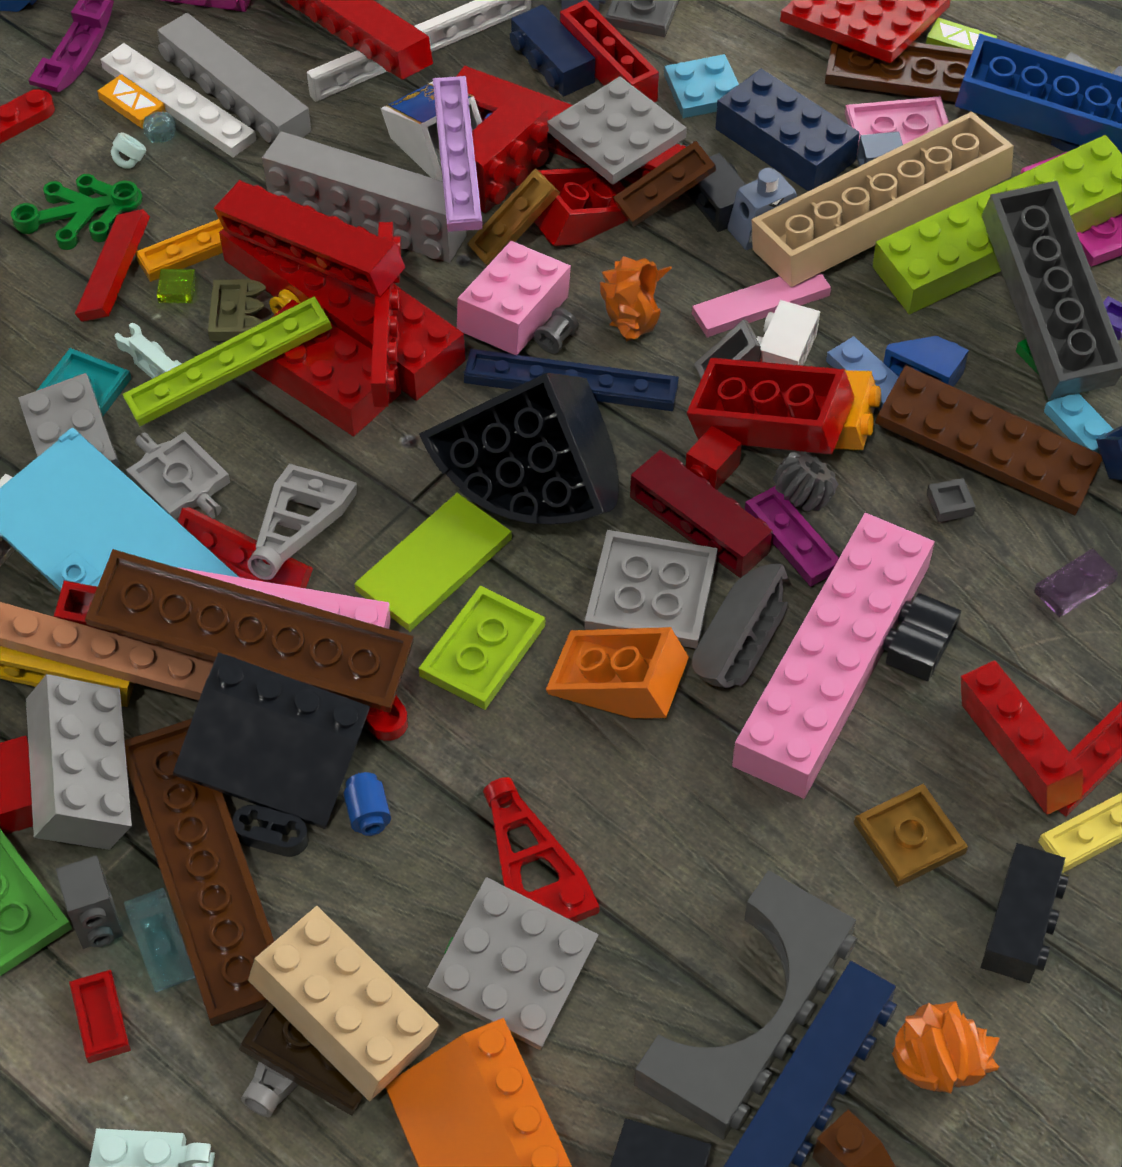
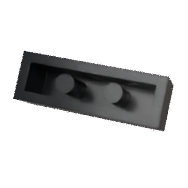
(1025, 914)

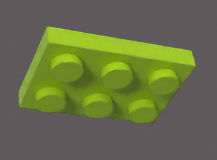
(482, 647)

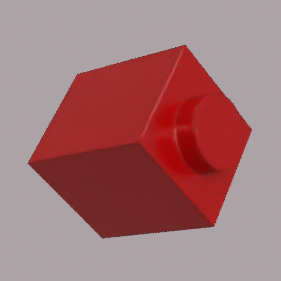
(714, 456)

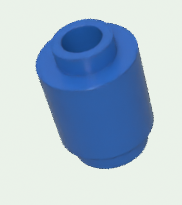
(366, 804)

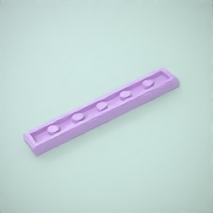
(457, 154)

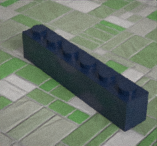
(817, 1072)

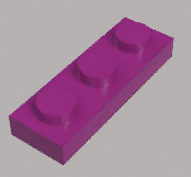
(793, 536)

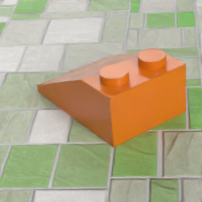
(620, 670)

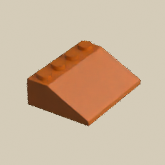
(475, 1106)

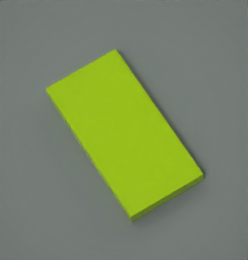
(434, 561)

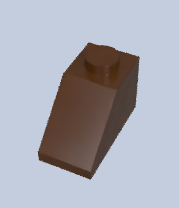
(850, 1145)

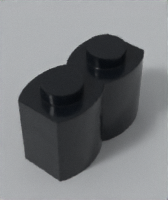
(922, 636)

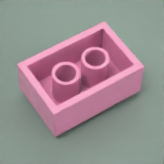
(513, 297)

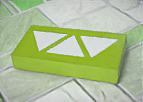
(954, 35)

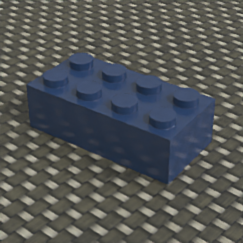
(786, 130)

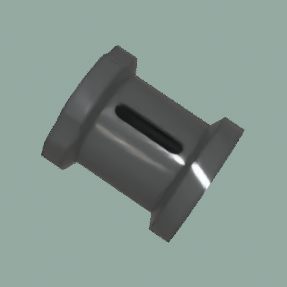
(556, 330)

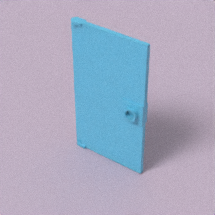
(79, 506)

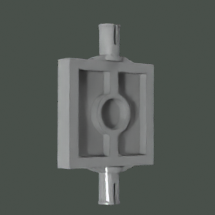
(178, 474)

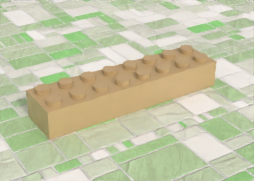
(881, 198)

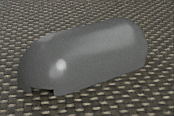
(742, 628)

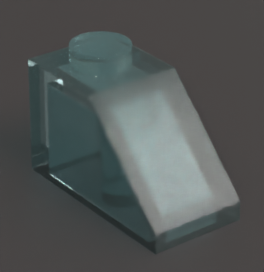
(159, 939)

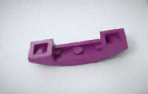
(76, 47)

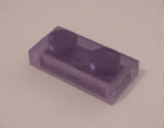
(1075, 582)

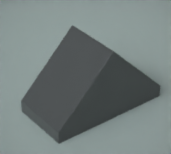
(735, 345)

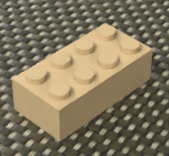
(342, 1002)

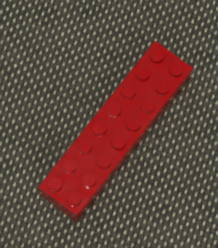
(425, 341)

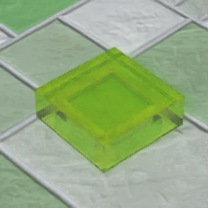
(176, 286)

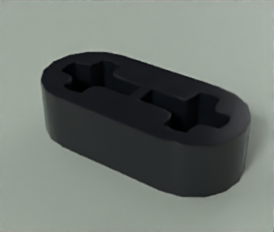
(270, 830)

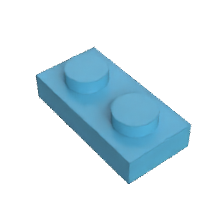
(1077, 420)

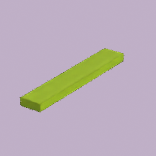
(227, 361)

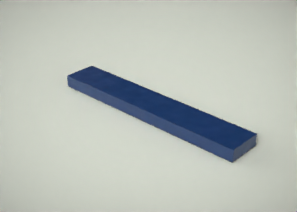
(606, 383)

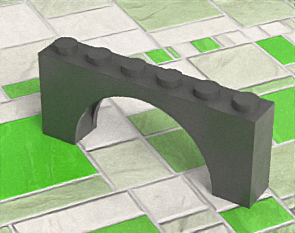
(717, 1082)

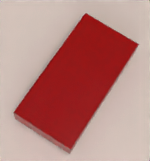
(99, 1016)

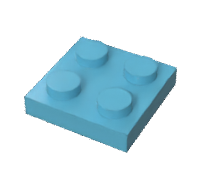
(700, 84)

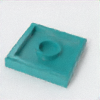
(105, 378)

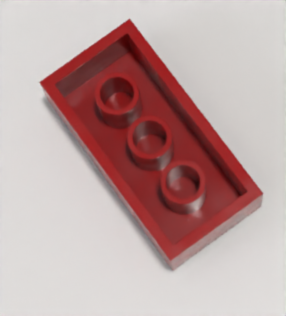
(329, 377)
(773, 404)

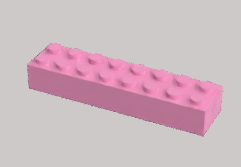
(832, 656)

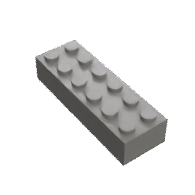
(362, 193)

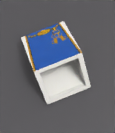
(414, 127)

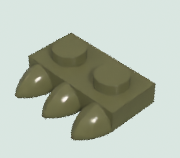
(233, 308)

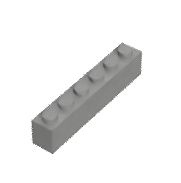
(232, 79)

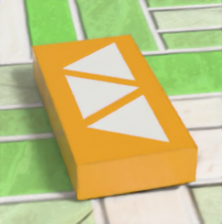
(130, 100)

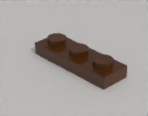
(664, 183)

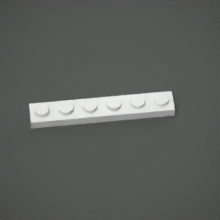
(181, 100)

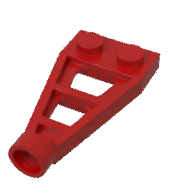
(568, 896)

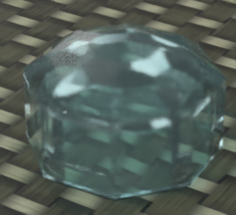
(159, 127)

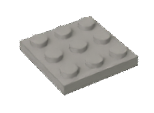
(616, 130)
(651, 585)
(512, 962)

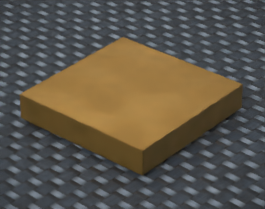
(910, 835)

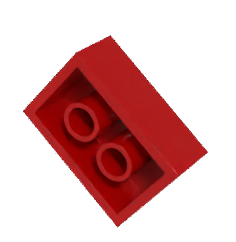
(509, 148)

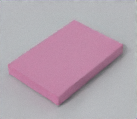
(908, 117)

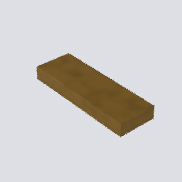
(513, 216)

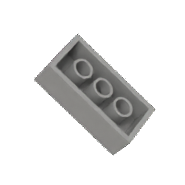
(77, 763)

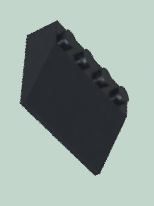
(271, 740)

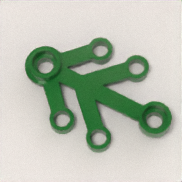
(116, 199)

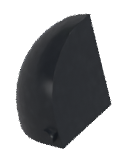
(531, 452)

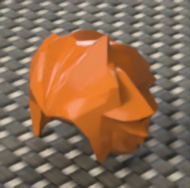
(631, 295)
(943, 1049)

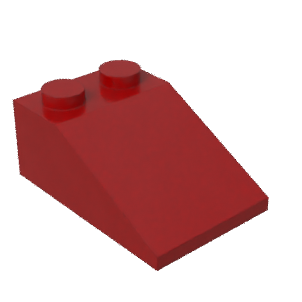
(581, 208)

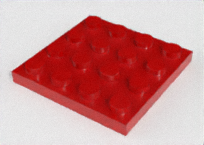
(868, 26)

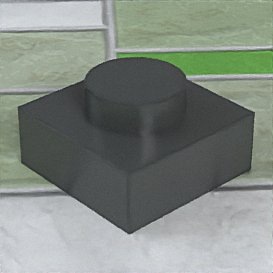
(950, 500)

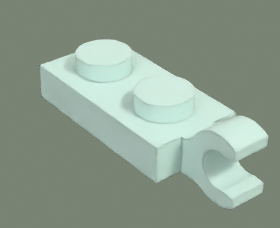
(146, 354)
(147, 1149)

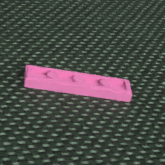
(756, 302)

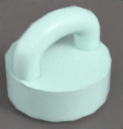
(129, 147)

